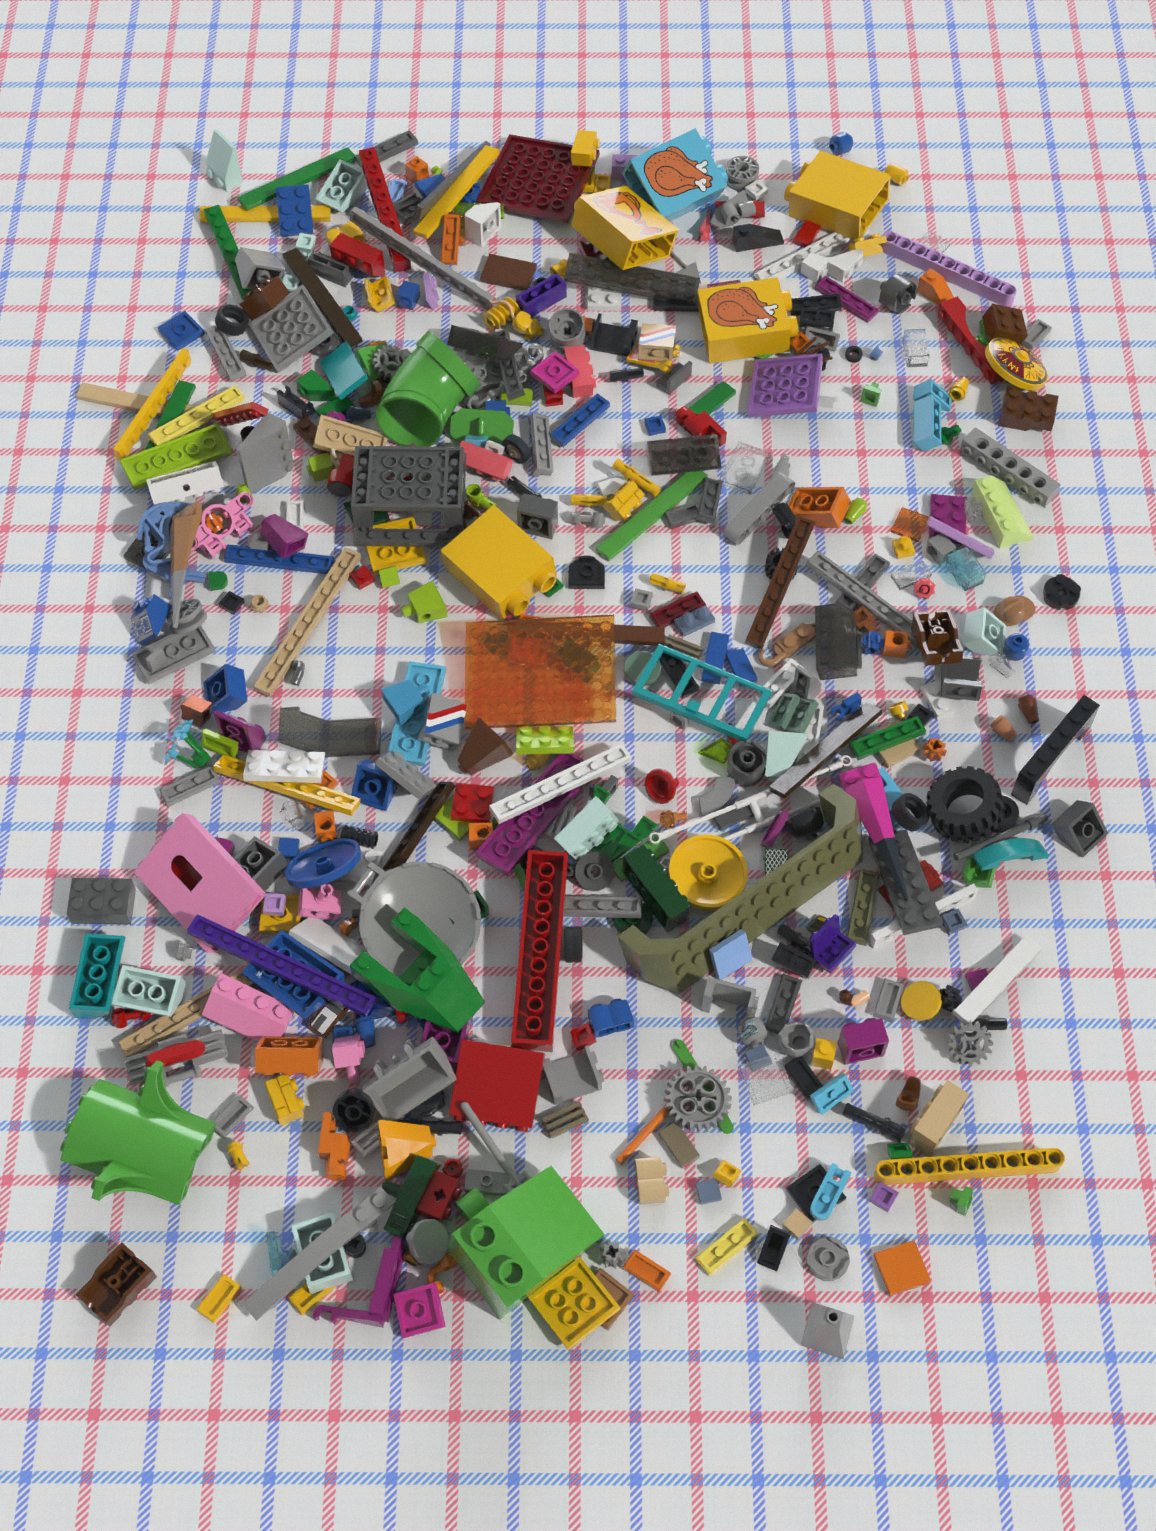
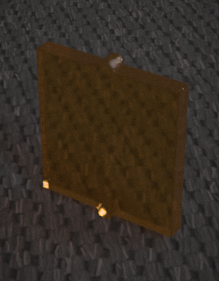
(910, 524)

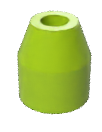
(242, 488)

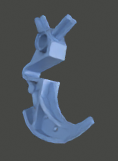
(148, 523)

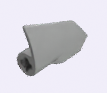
(733, 211)

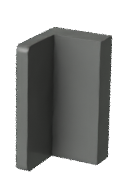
(675, 378)

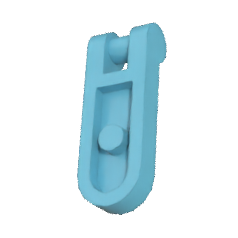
(829, 1193)

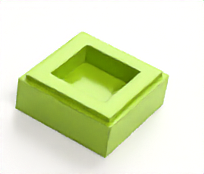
(389, 576)

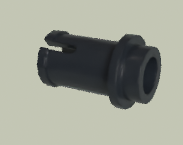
(825, 353)

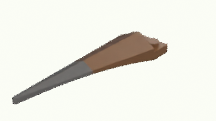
(182, 536)

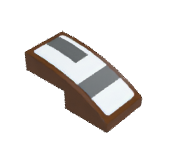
(327, 1018)

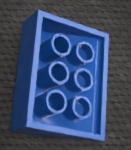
(289, 994)

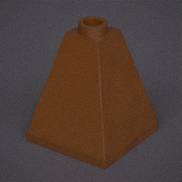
(482, 749)

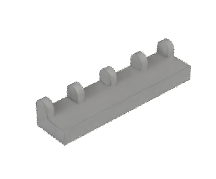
(541, 444)

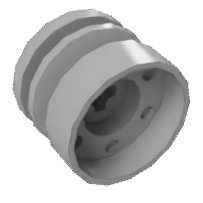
(566, 322)

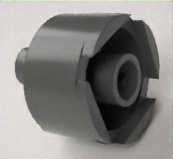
(897, 293)
(746, 763)

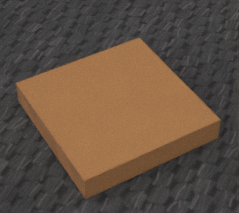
(619, 1293)

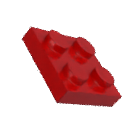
(472, 803)

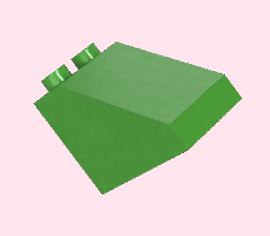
(523, 1240)

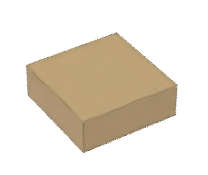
(797, 1224)

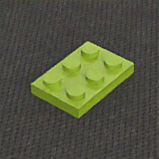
(544, 740)

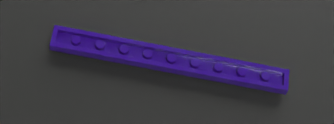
(281, 965)

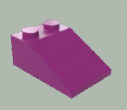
(238, 729)

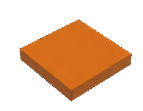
(902, 1268)

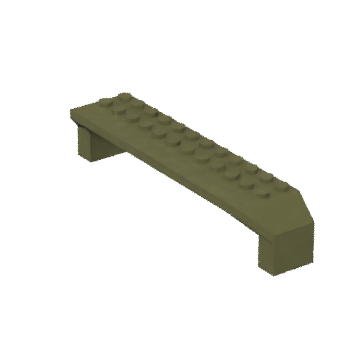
(686, 959)

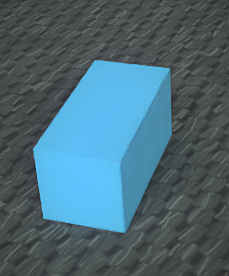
(477, 440)

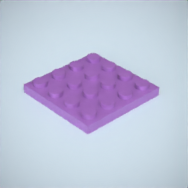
(785, 385)

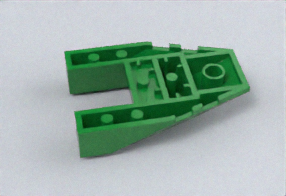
(431, 987)

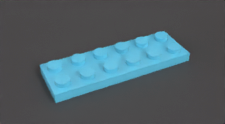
(405, 736)

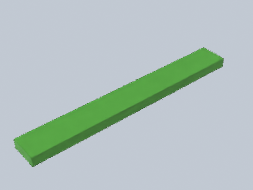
(650, 514)

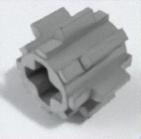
(616, 1250)

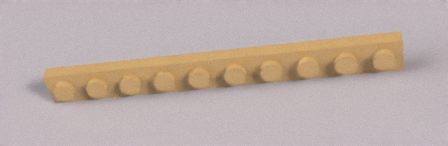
(307, 622)

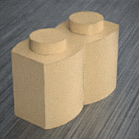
(650, 1180)

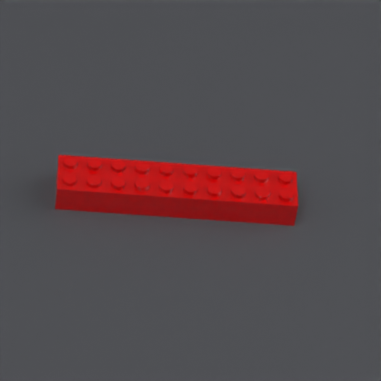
(540, 951)

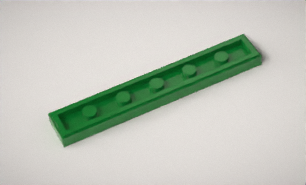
(175, 405)

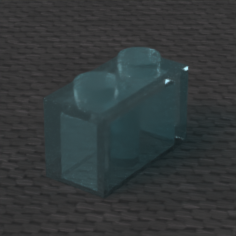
(965, 569)

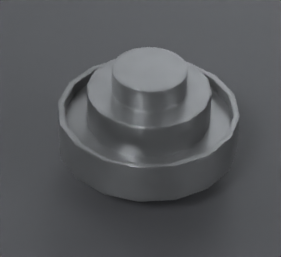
(327, 345)

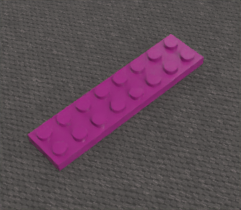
(517, 835)

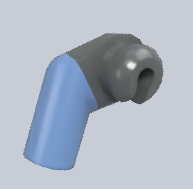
(571, 866)

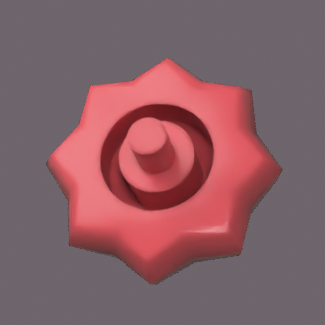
(924, 588)

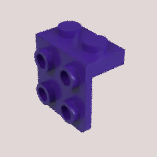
(830, 945)

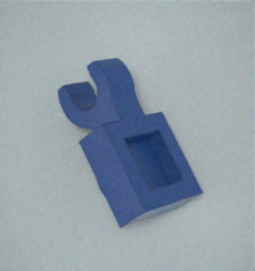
(848, 706)

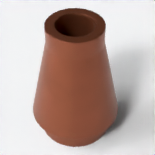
(1029, 708)

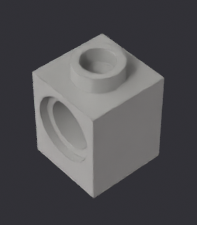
(939, 548)

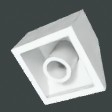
(482, 222)

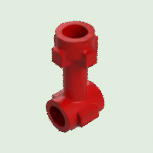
(120, 1018)

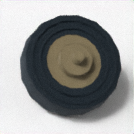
(516, 448)

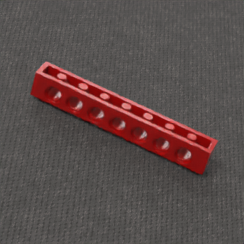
(382, 202)

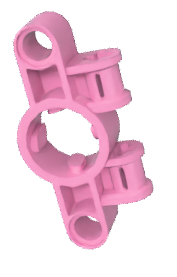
(235, 517)

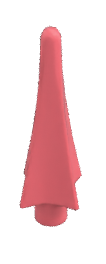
(705, 227)

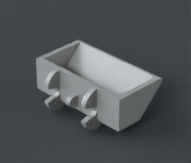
(409, 1079)

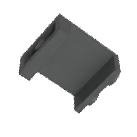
(961, 679)

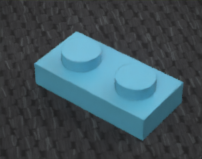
(831, 1093)

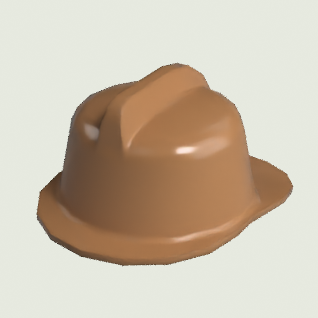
(1014, 610)

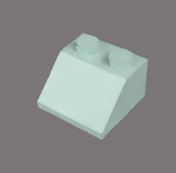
(984, 632)

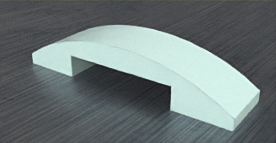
(306, 246)

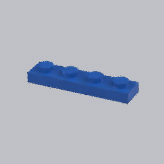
(580, 420)

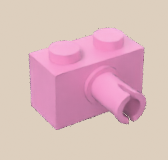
(320, 903)
(348, 1053)

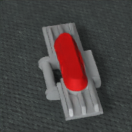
(178, 1050)

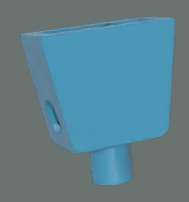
(404, 699)

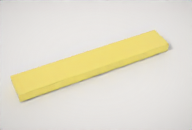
(196, 416)

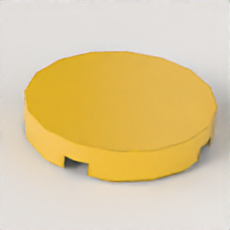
(921, 1001)

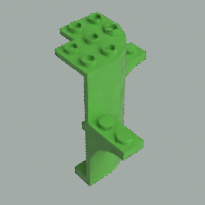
(136, 1139)

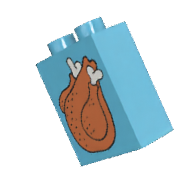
(677, 175)

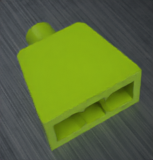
(425, 604)

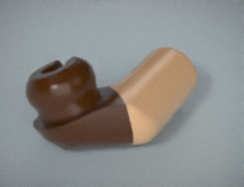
(853, 1000)

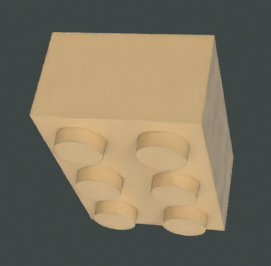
(937, 1117)

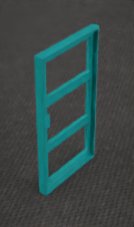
(691, 710)

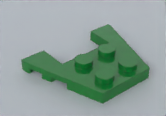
(621, 839)

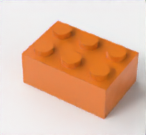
(289, 1055)

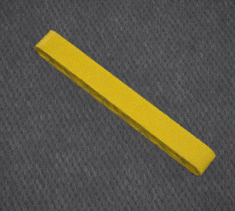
(977, 1160)

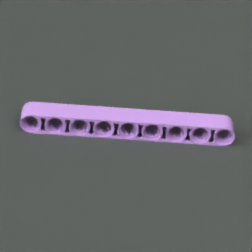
(951, 269)

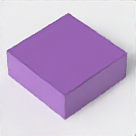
(883, 1197)

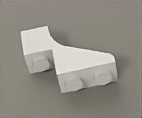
(838, 266)

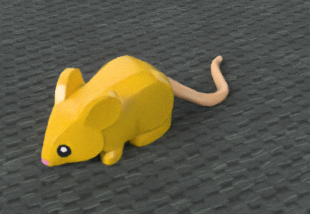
(523, 323)

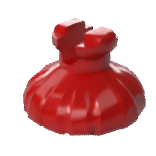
(660, 786)

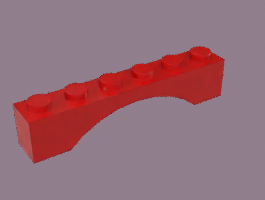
(953, 315)

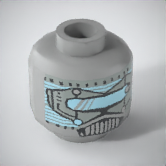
(752, 1031)

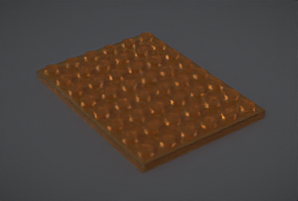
(540, 671)

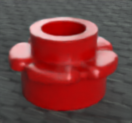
(453, 1163)

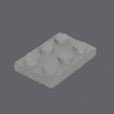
(406, 774)

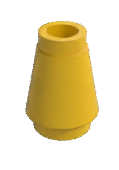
(959, 389)

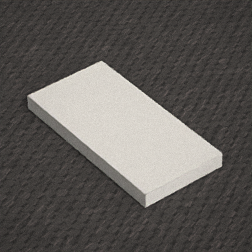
(327, 942)

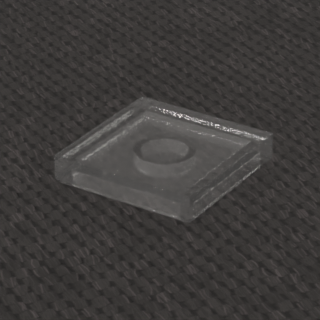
(766, 1078)

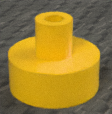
(898, 709)

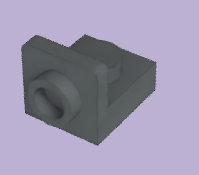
(610, 785)

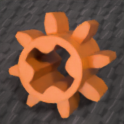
(214, 522)
(934, 749)

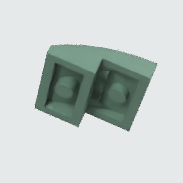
(793, 713)

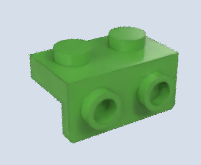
(973, 874)

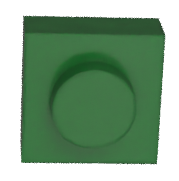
(899, 1151)

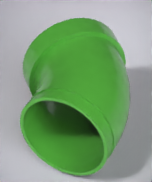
(424, 393)

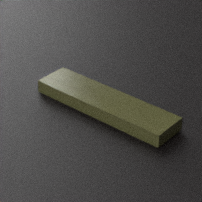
(863, 906)

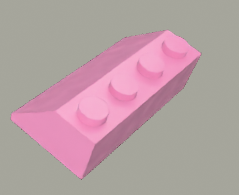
(246, 1010)

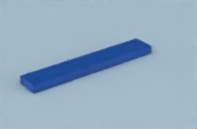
(262, 558)

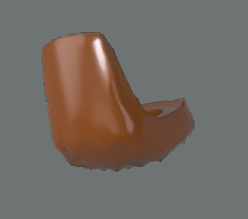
(374, 396)
(910, 1094)

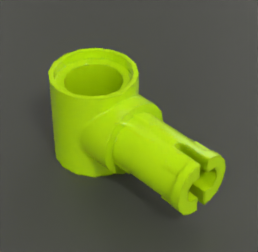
(478, 499)

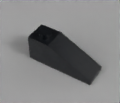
(754, 237)

